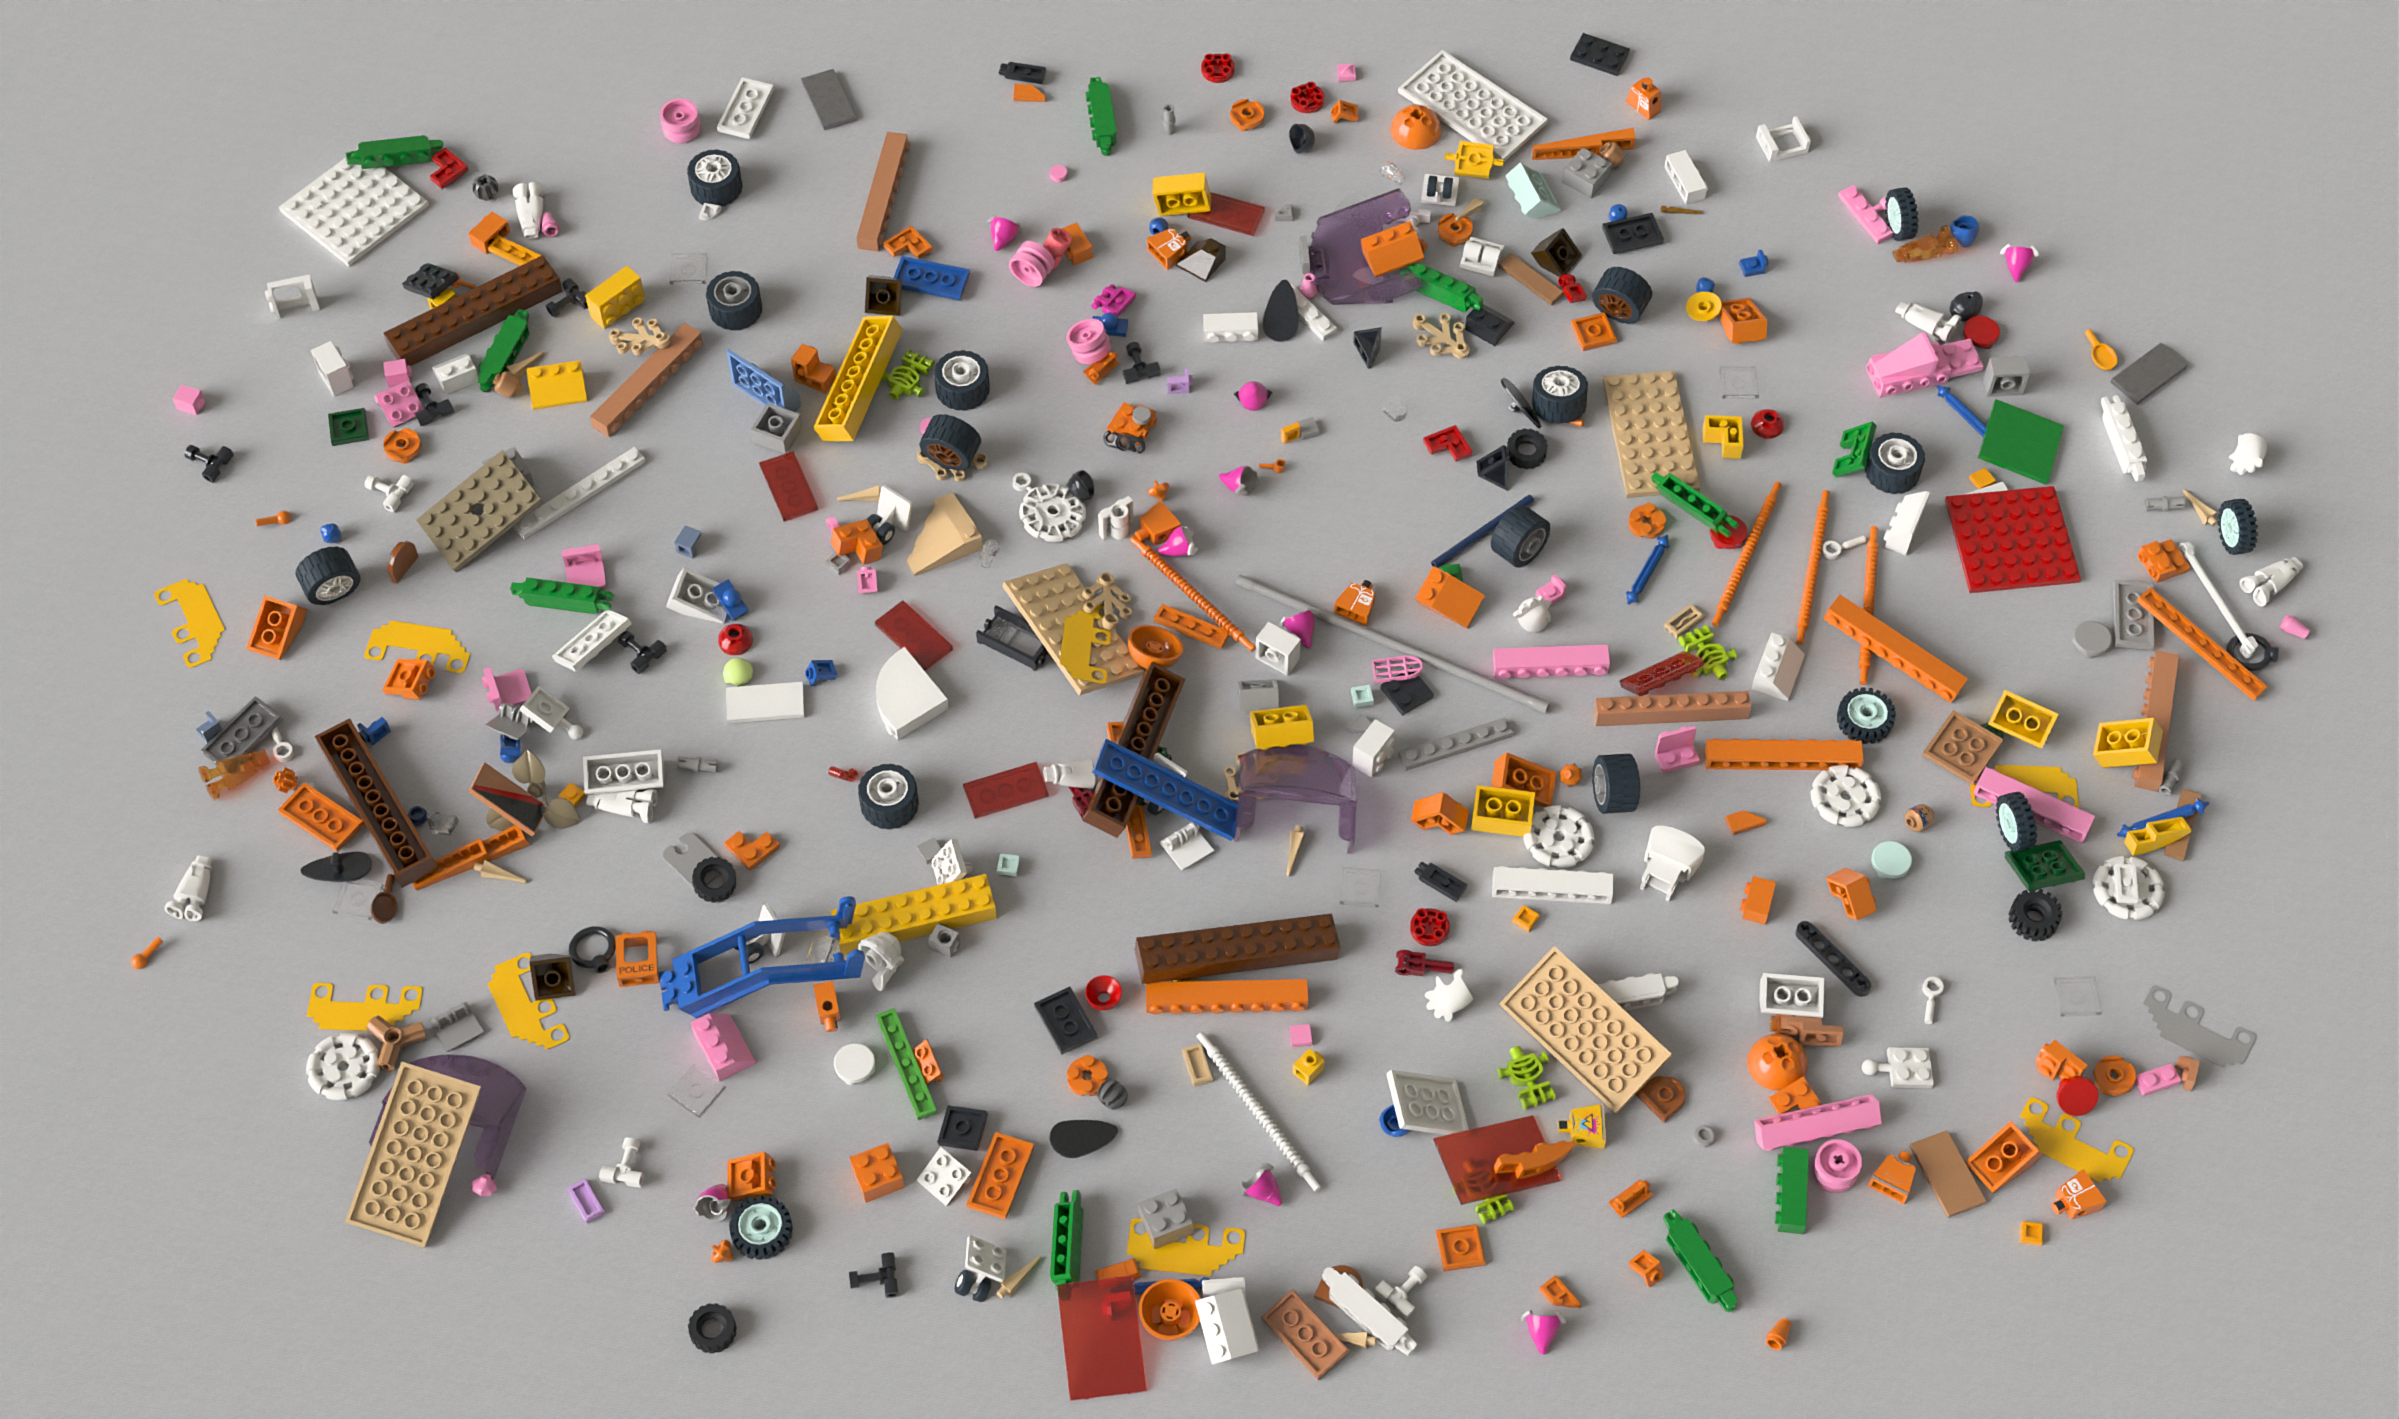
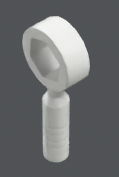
(1024, 487)
(1848, 544)
(281, 745)
(1931, 994)

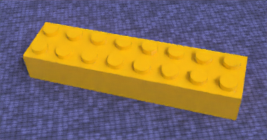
(858, 378)
(919, 912)

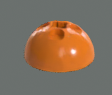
(1416, 127)
(1154, 645)
(1769, 1066)
(1166, 1300)

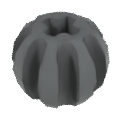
(485, 187)
(1112, 1094)

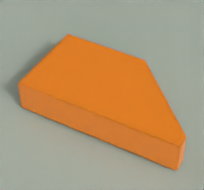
(1027, 92)
(1743, 821)
(1559, 1294)

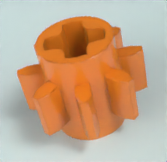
(285, 780)

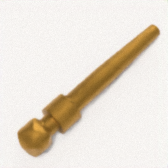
(1671, 209)

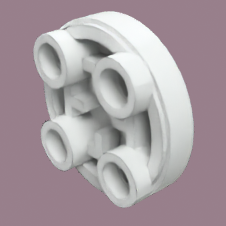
(854, 1063)

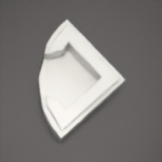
(709, 211)

